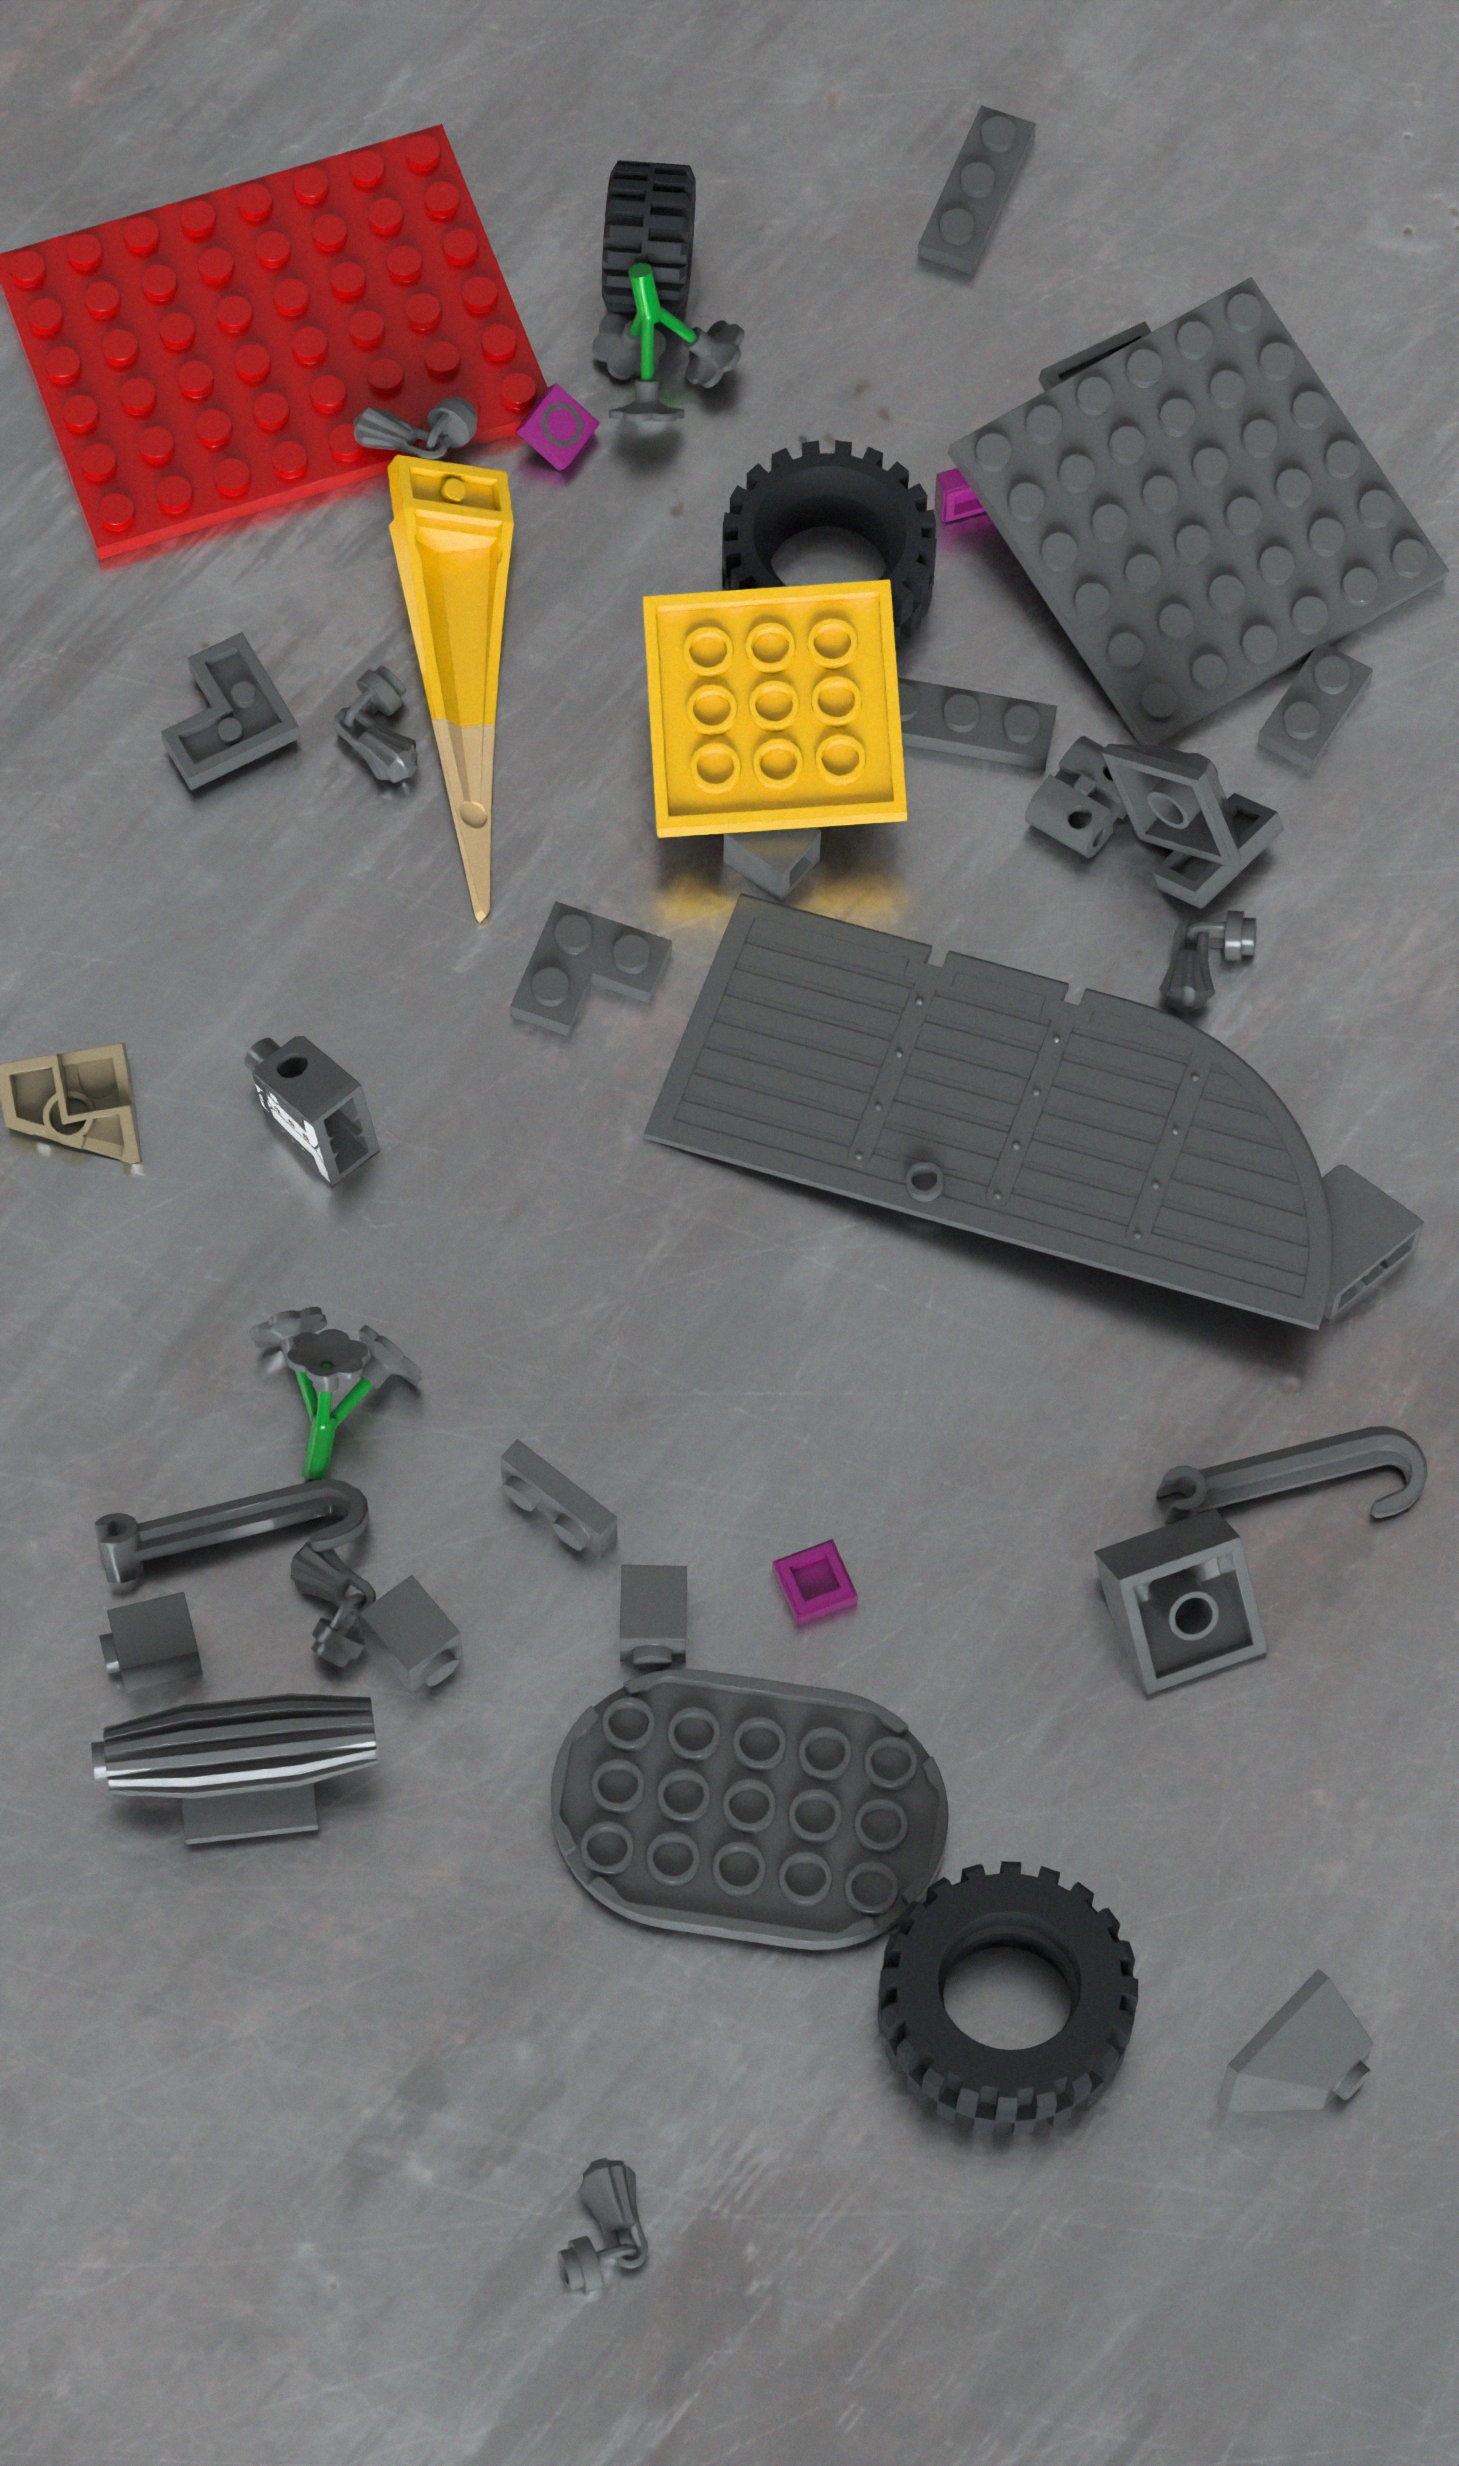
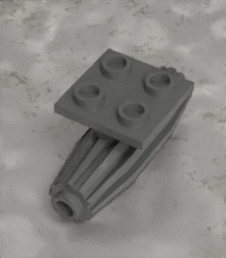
(239, 1761)

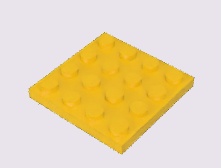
(774, 708)

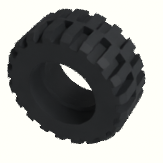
(1018, 1914)

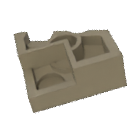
(75, 1100)

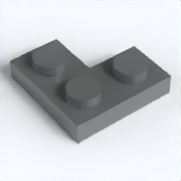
(243, 719)
(585, 951)

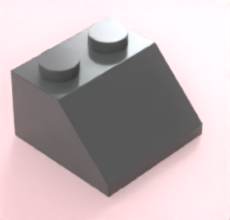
(1182, 1600)

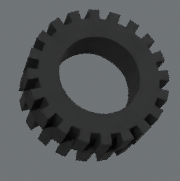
(834, 493)

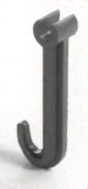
(1299, 1467)
(128, 1544)

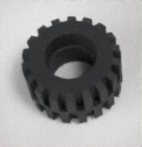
(649, 223)

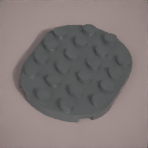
(749, 1809)

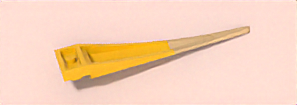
(453, 567)

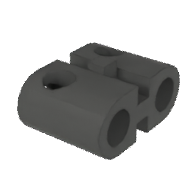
(1079, 801)

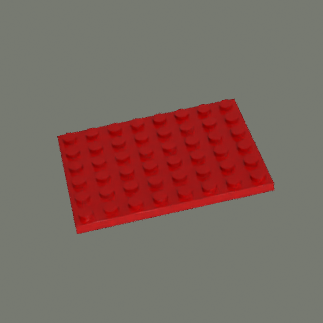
(235, 336)

